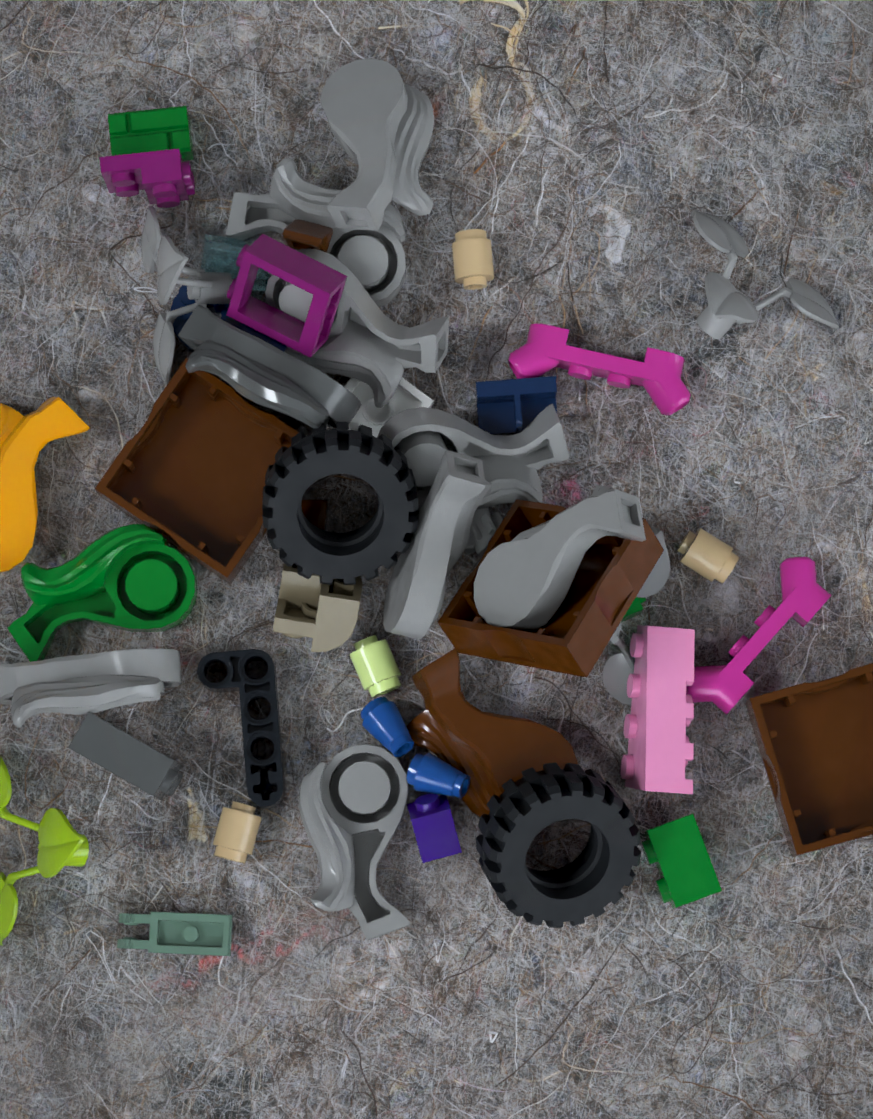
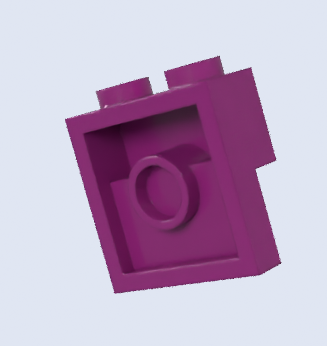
(159, 173)

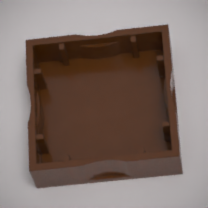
(199, 471)
(585, 620)
(819, 758)

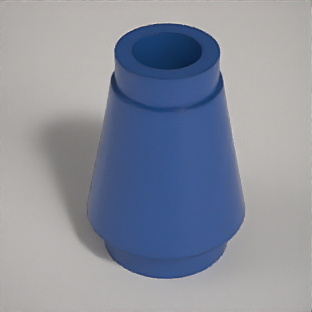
(386, 725)
(436, 776)

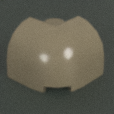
(317, 609)

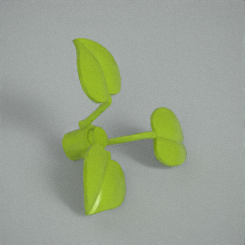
(58, 847)

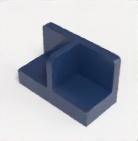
(513, 403)

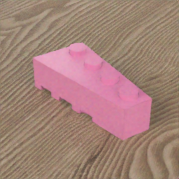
(659, 710)

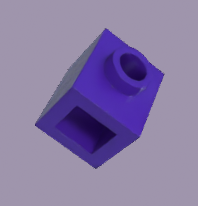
(433, 827)

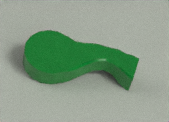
(116, 581)

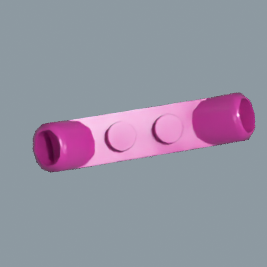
(657, 374)
(800, 600)

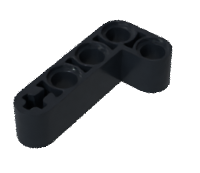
(252, 729)

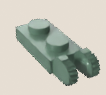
(181, 933)

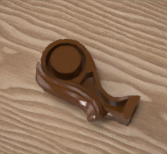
(478, 742)

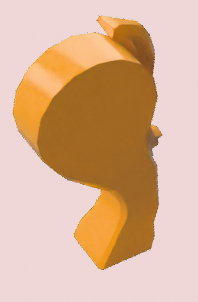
(19, 448)

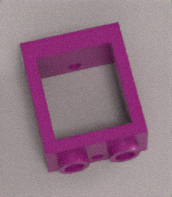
(298, 270)

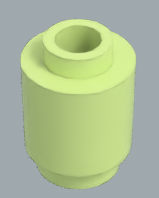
(376, 666)

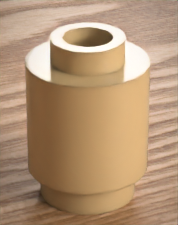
(472, 259)
(707, 555)
(236, 832)

